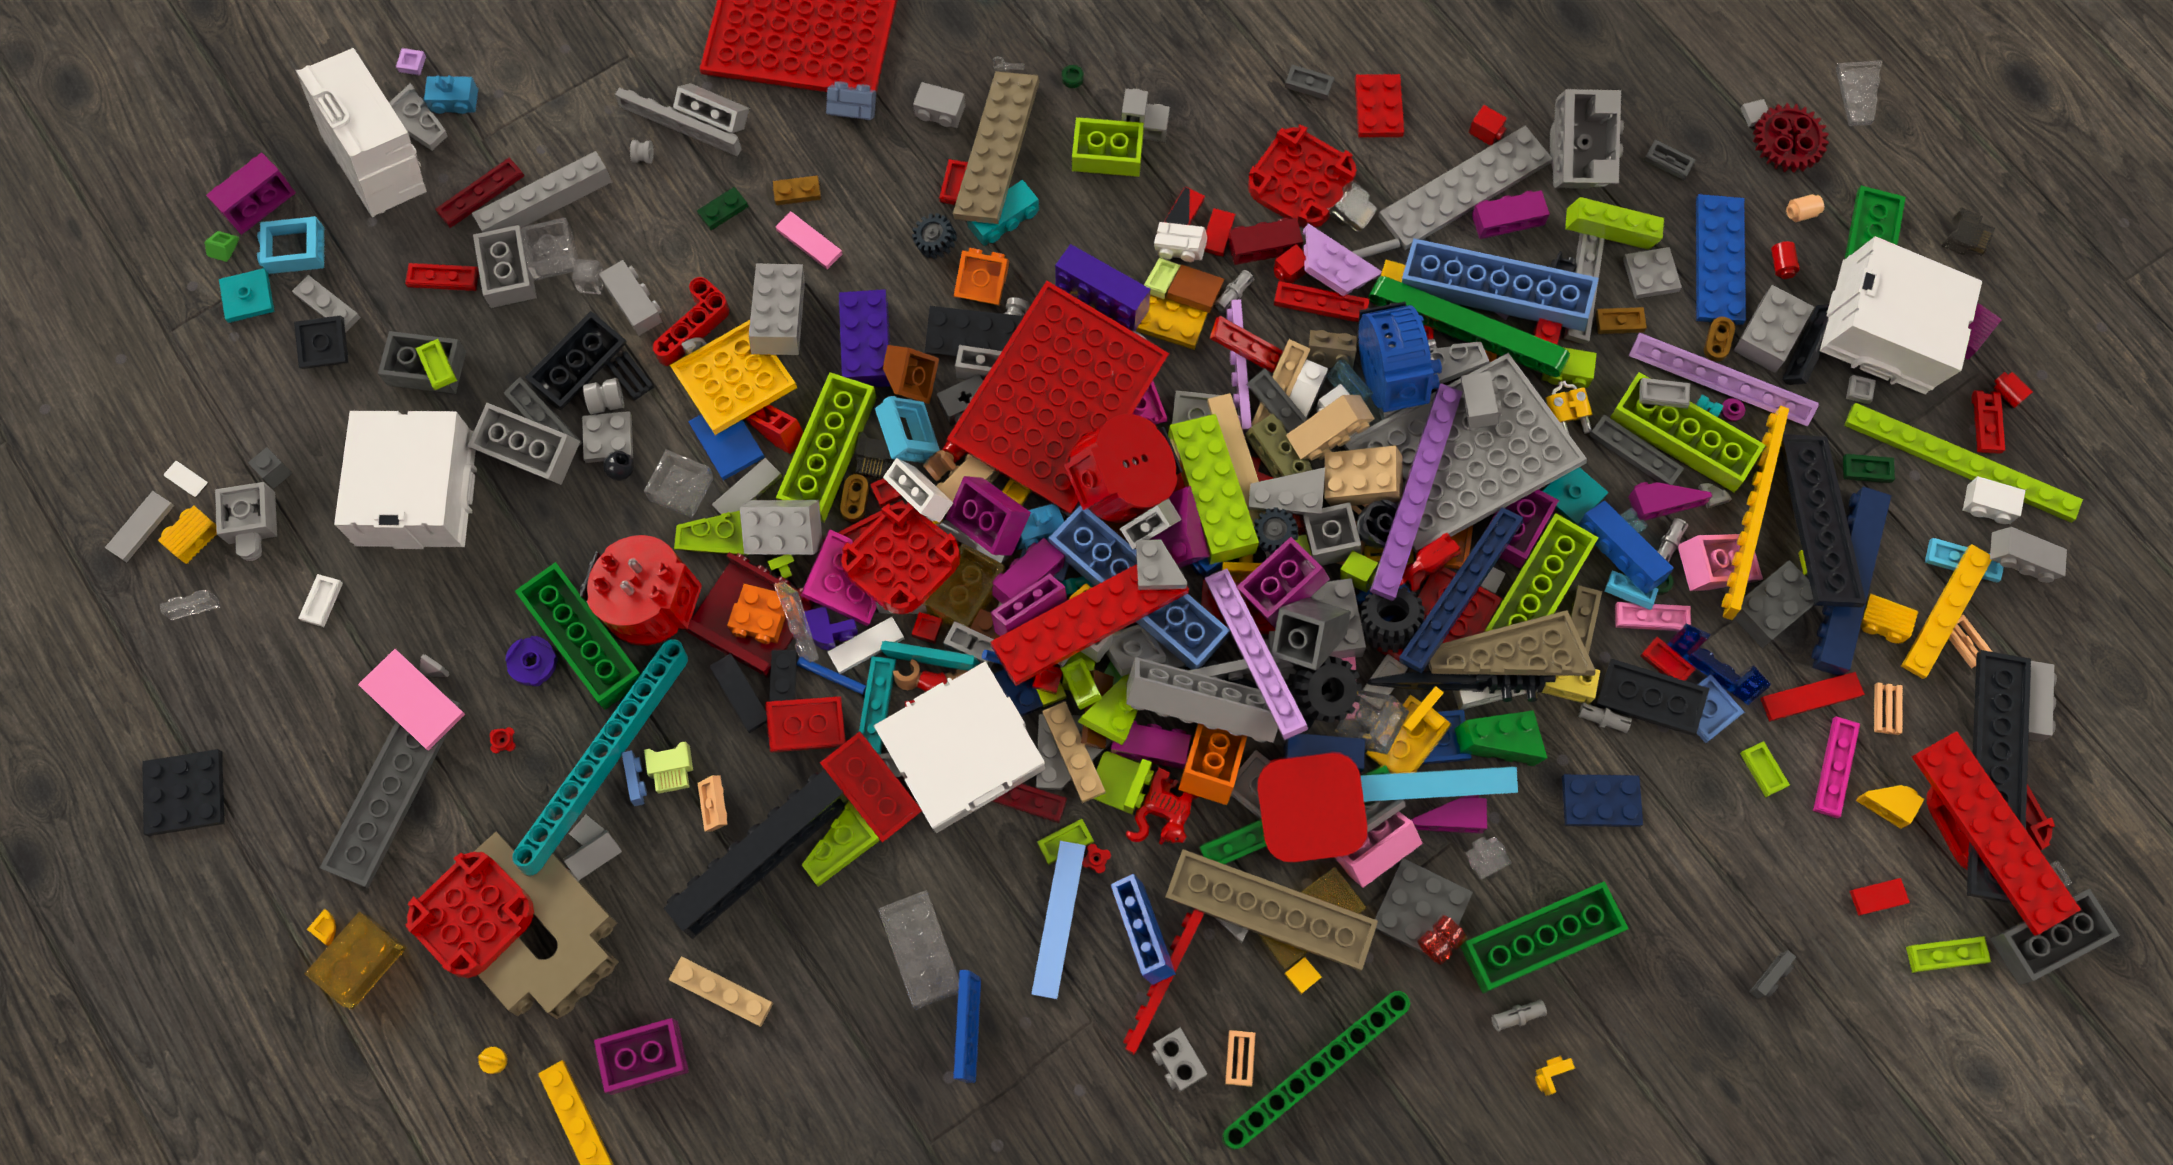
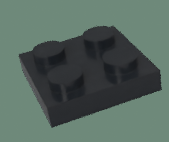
(321, 342)

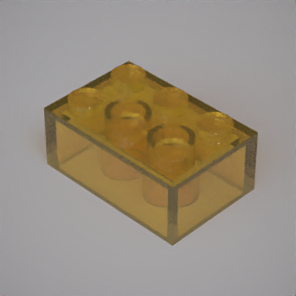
(966, 588)
(355, 960)

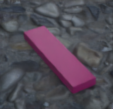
(1836, 767)

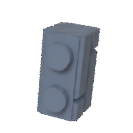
(851, 101)

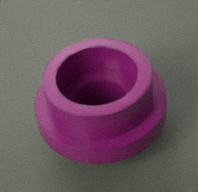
(1730, 415)

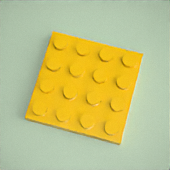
(730, 381)

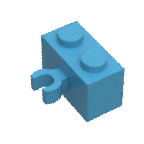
(451, 94)
(1040, 525)

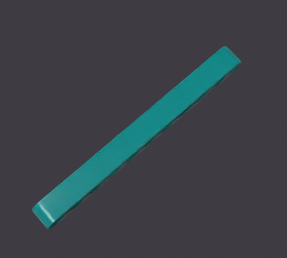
(600, 766)

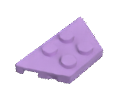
(1334, 263)

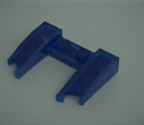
(1745, 686)

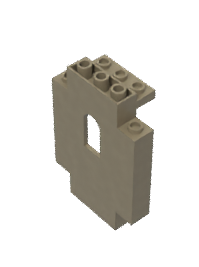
(571, 918)

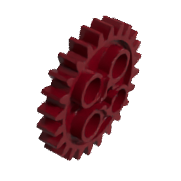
(1795, 131)

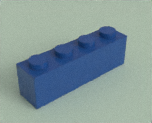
(1626, 547)
(1143, 929)

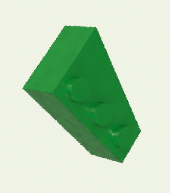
(1504, 737)

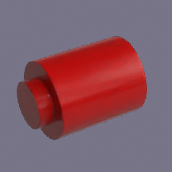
(1785, 259)
(2012, 388)

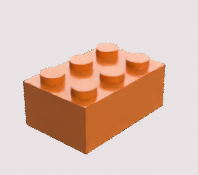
(1212, 764)

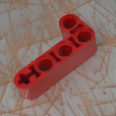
(687, 324)

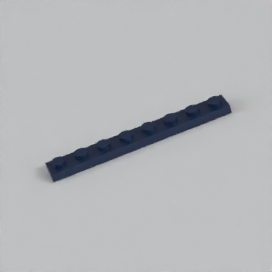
(1461, 590)

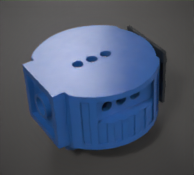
(1396, 356)

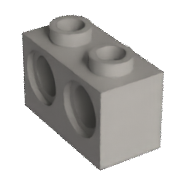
(967, 641)
(1185, 1057)

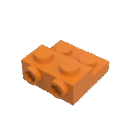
(981, 276)
(757, 615)

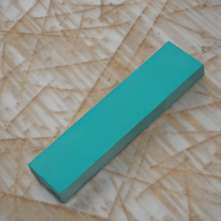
(929, 655)
(877, 699)

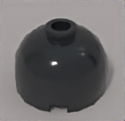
(1375, 523)

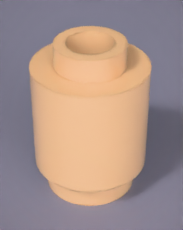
(1805, 207)

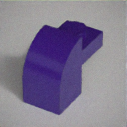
(825, 633)

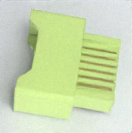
(669, 767)

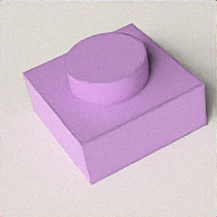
(411, 61)

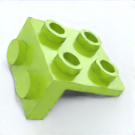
(1123, 781)

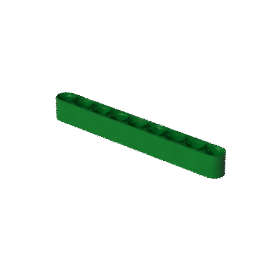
(1473, 327)
(1328, 1064)

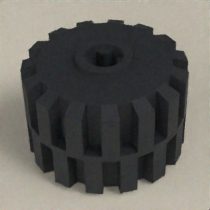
(1327, 691)

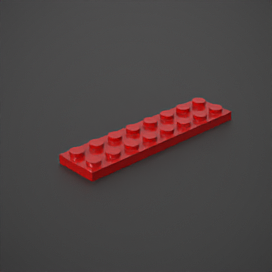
(1078, 624)
(1996, 833)

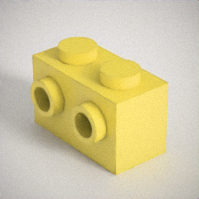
(1574, 687)

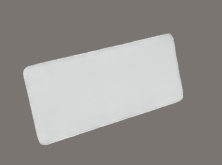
(185, 478)

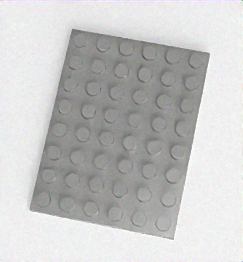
(1481, 464)

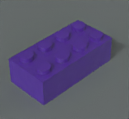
(1102, 287)
(864, 336)

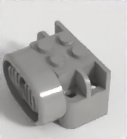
(1586, 138)

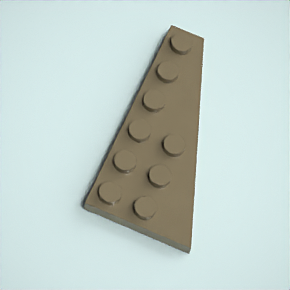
(1526, 648)

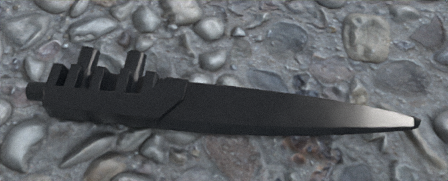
(1468, 682)

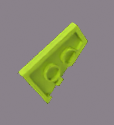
(711, 535)
(1111, 714)
(841, 845)

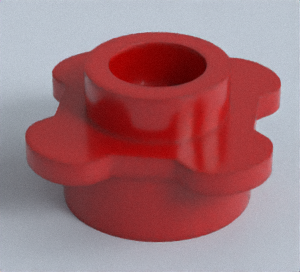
(495, 737)
(1093, 851)

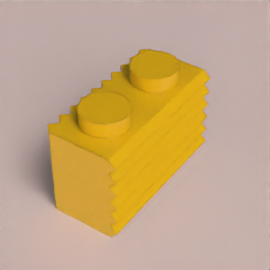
(188, 534)
(1888, 619)

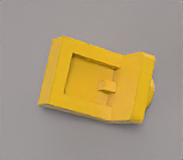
(1555, 1067)

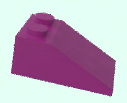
(1186, 537)

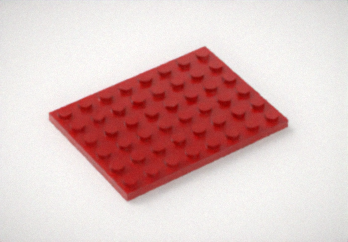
(799, 42)
(1050, 388)

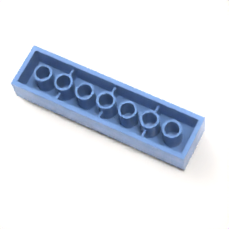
(1500, 284)
(1101, 553)

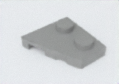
(1156, 567)

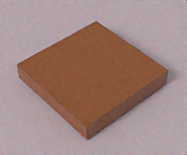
(1195, 288)

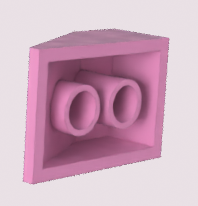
(1709, 561)

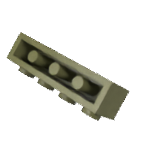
(1275, 449)

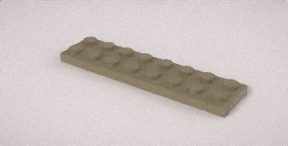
(996, 147)
(1272, 910)

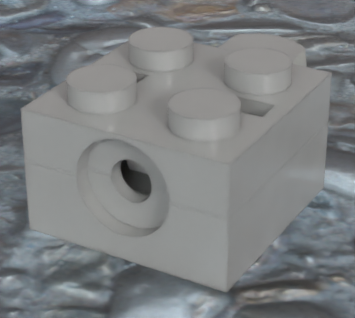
(245, 517)

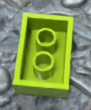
(1107, 147)

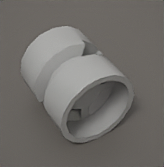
(603, 396)

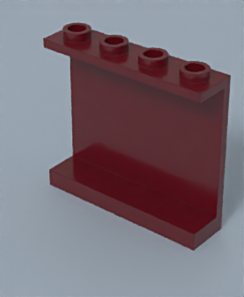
(713, 615)

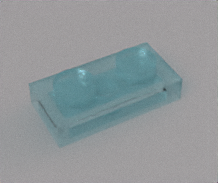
(1345, 375)

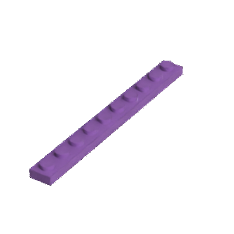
(1416, 492)

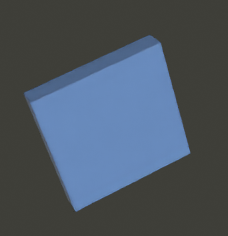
(1718, 710)

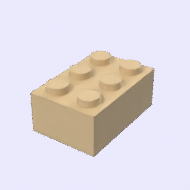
(1331, 427)
(1363, 476)

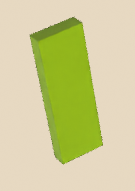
(1948, 954)

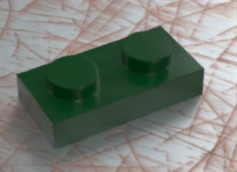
(722, 208)
(1868, 468)

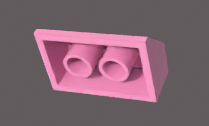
(1381, 849)

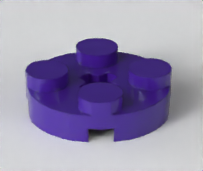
(533, 674)

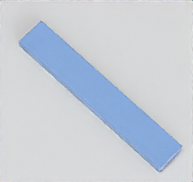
(1058, 920)

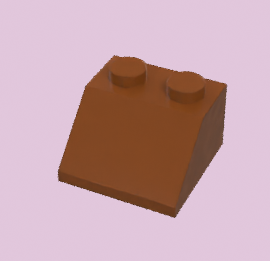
(910, 372)

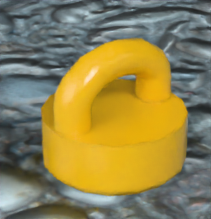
(492, 1060)

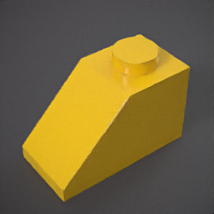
(1894, 804)

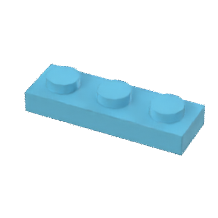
(1949, 555)

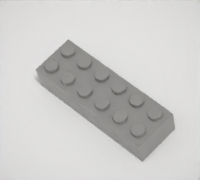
(1200, 700)

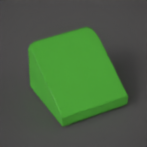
(221, 245)

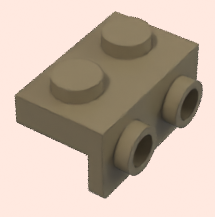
(1329, 348)

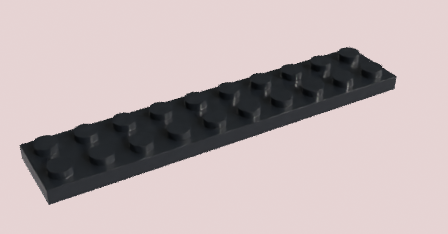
(2000, 746)

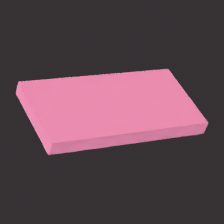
(411, 699)

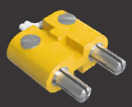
(1570, 406)

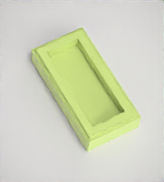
(1161, 277)

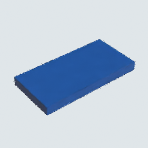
(967, 1027)

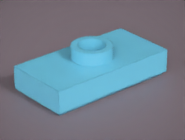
(1624, 588)

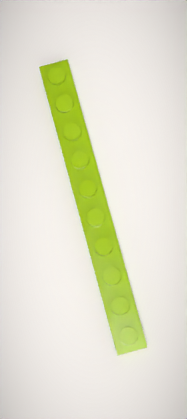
(1961, 460)

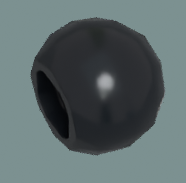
(618, 465)

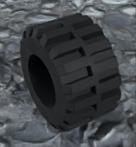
(1391, 634)

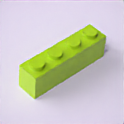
(1614, 223)

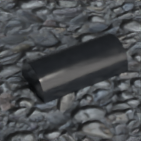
(575, 360)

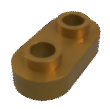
(1719, 341)
(854, 499)

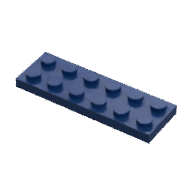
(1720, 258)

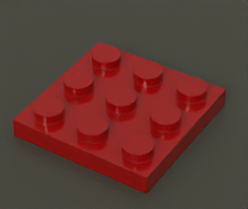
(1475, 615)

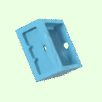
(297, 262)
(924, 440)

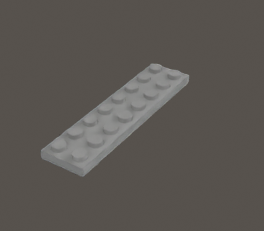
(1465, 186)

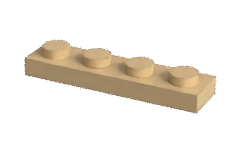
(1285, 373)
(1073, 752)
(721, 991)

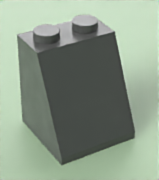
(1309, 632)

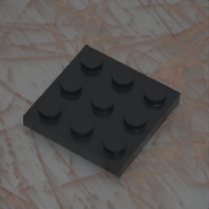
(183, 792)

